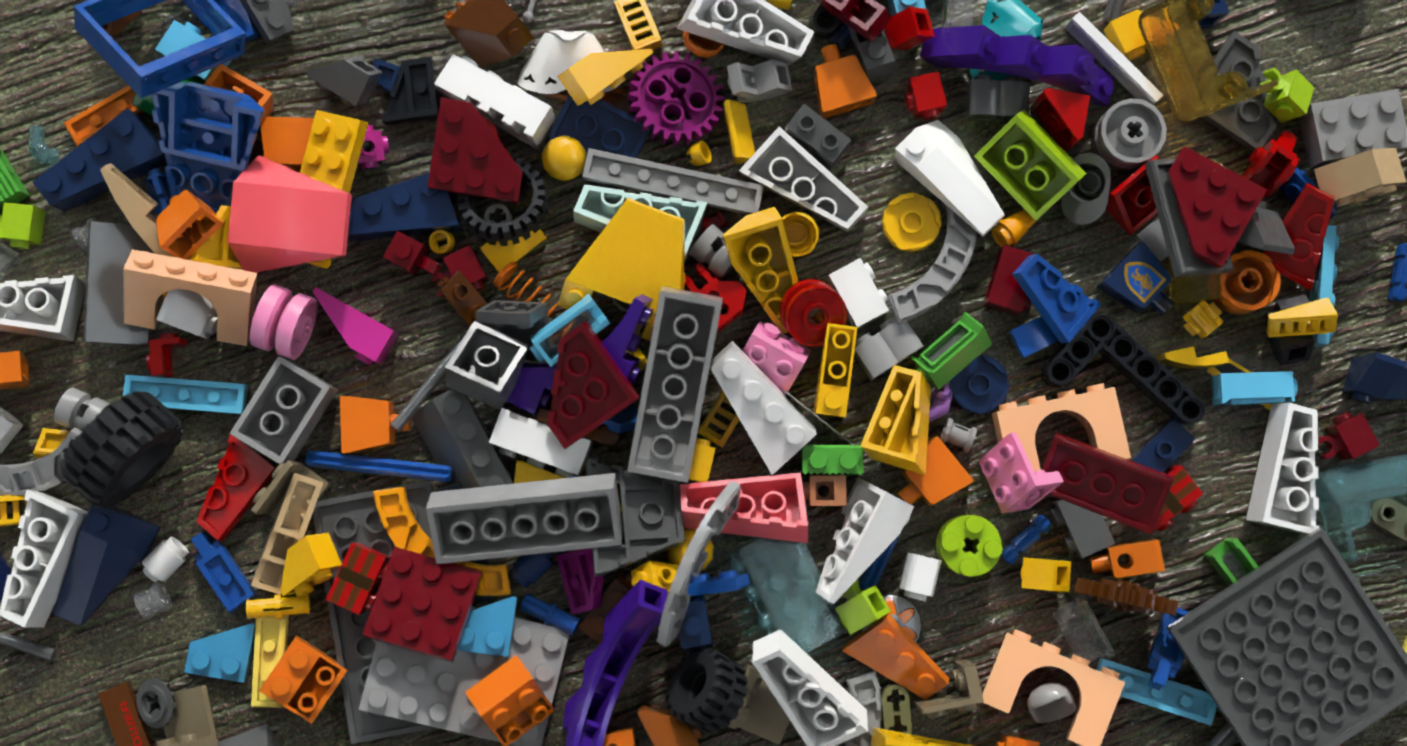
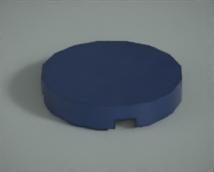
(980, 385)

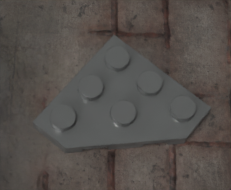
(1247, 120)

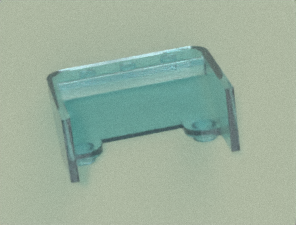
(1346, 495)

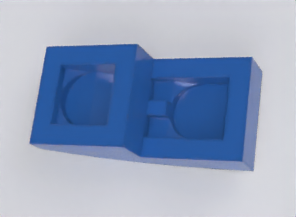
(1032, 337)

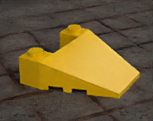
(631, 258)

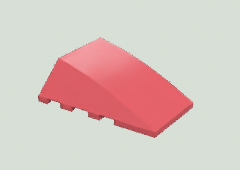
(285, 218)

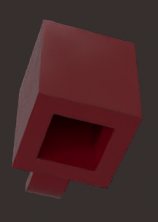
(410, 255)
(468, 264)
(1348, 437)

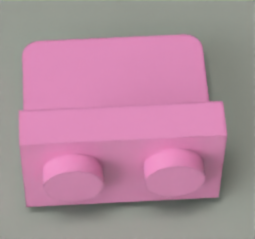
(776, 355)

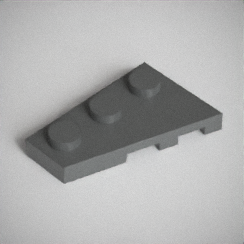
(270, 18)

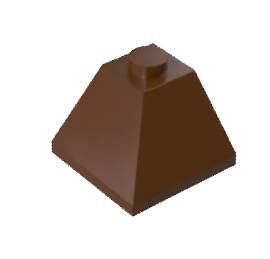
(488, 31)

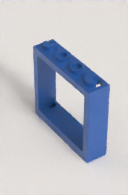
(168, 70)

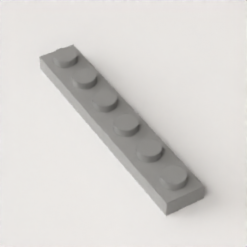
(672, 181)

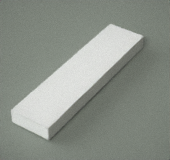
(1112, 59)

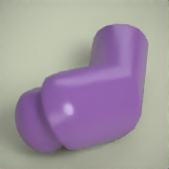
(940, 402)

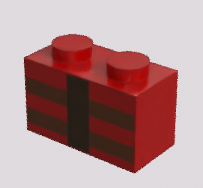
(1180, 497)
(358, 578)

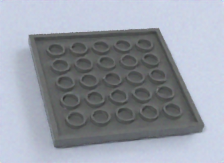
(1295, 650)

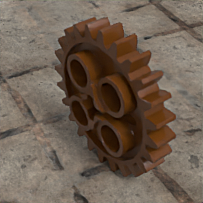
(1126, 596)

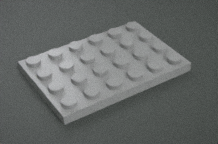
(433, 689)

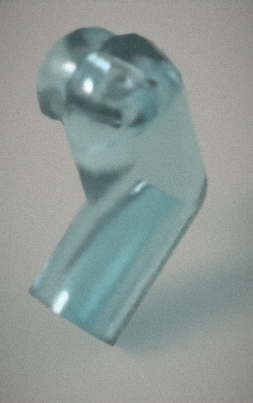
(38, 148)

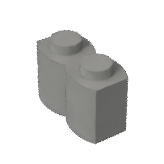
(886, 348)

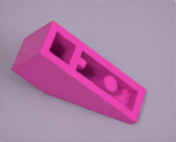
(358, 330)

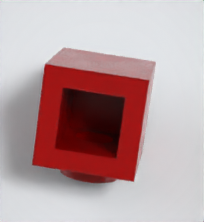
(909, 29)
(925, 96)

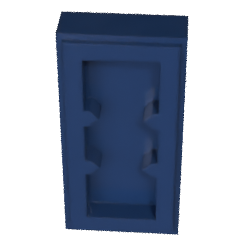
(1164, 446)

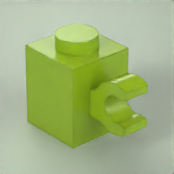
(1291, 95)
(22, 225)
(861, 607)

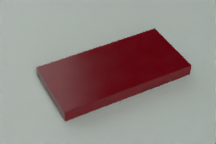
(1107, 483)

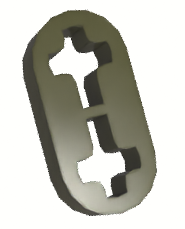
(903, 708)

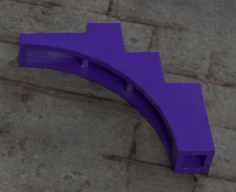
(1023, 56)
(536, 379)
(607, 666)

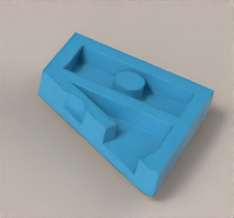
(490, 628)
(223, 654)

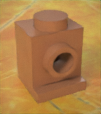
(837, 490)

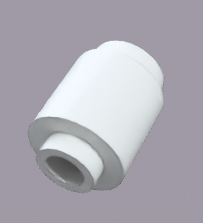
(164, 559)

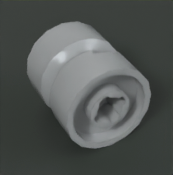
(705, 251)
(78, 409)

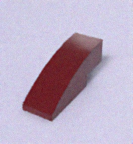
(863, 16)

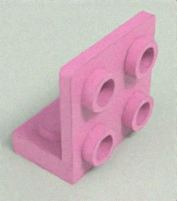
(1013, 478)

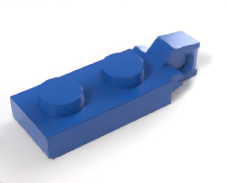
(222, 572)
(726, 582)
(1165, 656)

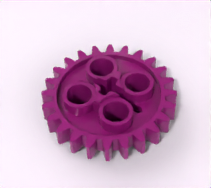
(698, 88)

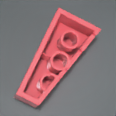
(766, 509)

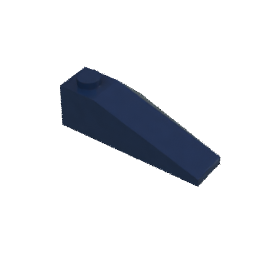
(1376, 378)
(103, 556)

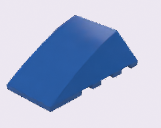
(205, 138)

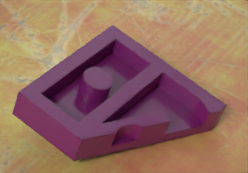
(581, 586)

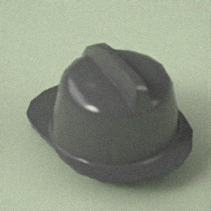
(1090, 195)

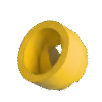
(699, 153)
(438, 236)

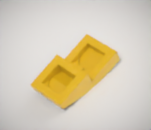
(1187, 359)

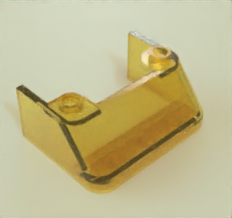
(1186, 62)

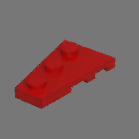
(1307, 228)
(238, 481)

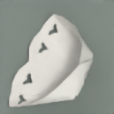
(555, 54)

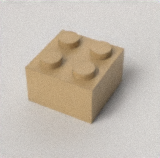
(1361, 176)

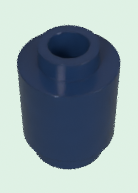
(531, 567)

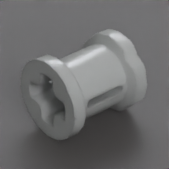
(958, 435)

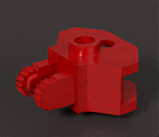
(1273, 163)
(732, 294)

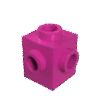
(379, 147)

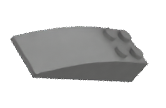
(674, 384)

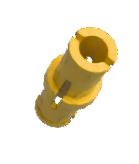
(277, 606)

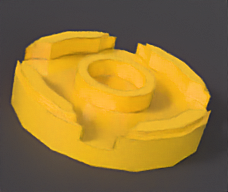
(911, 222)

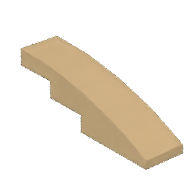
(135, 205)
(286, 531)

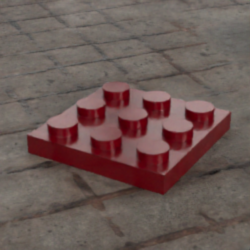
(423, 604)

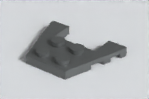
(649, 518)

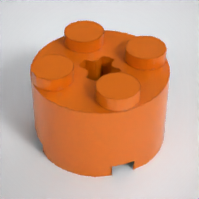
(1259, 276)

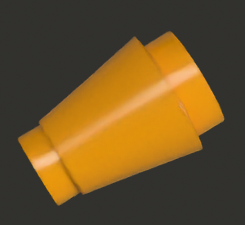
(1012, 228)

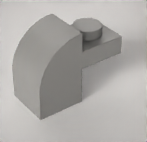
(759, 81)

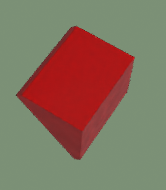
(1062, 115)
(1133, 201)

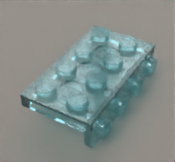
(785, 592)

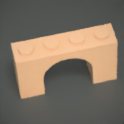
(227, 289)
(1095, 410)
(1097, 689)

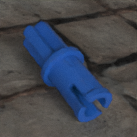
(549, 614)

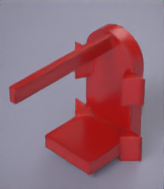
(717, 220)

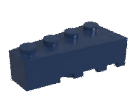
(77, 177)
(402, 208)

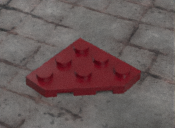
(470, 156)
(1212, 204)
(585, 386)

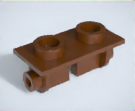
(462, 296)

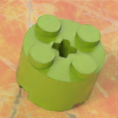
(986, 545)

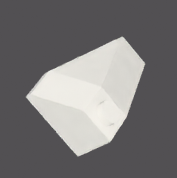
(947, 170)
(189, 313)
(869, 527)

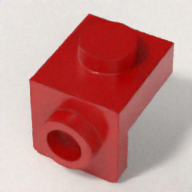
(160, 357)

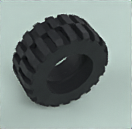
(121, 449)

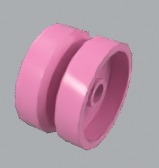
(283, 322)

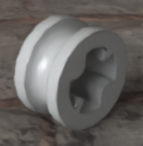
(492, 211)

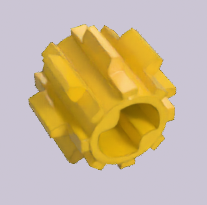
(1203, 319)

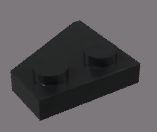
(414, 93)

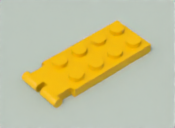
(333, 153)

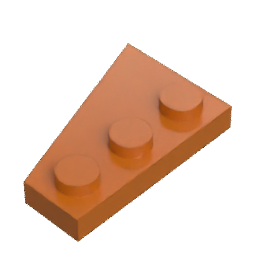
(898, 657)

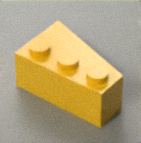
(901, 422)

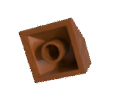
(666, 729)

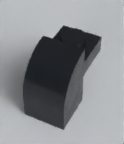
(1291, 348)

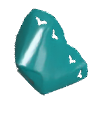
(1012, 20)

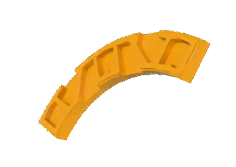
(408, 535)

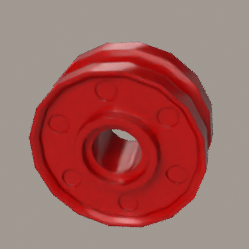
(802, 299)

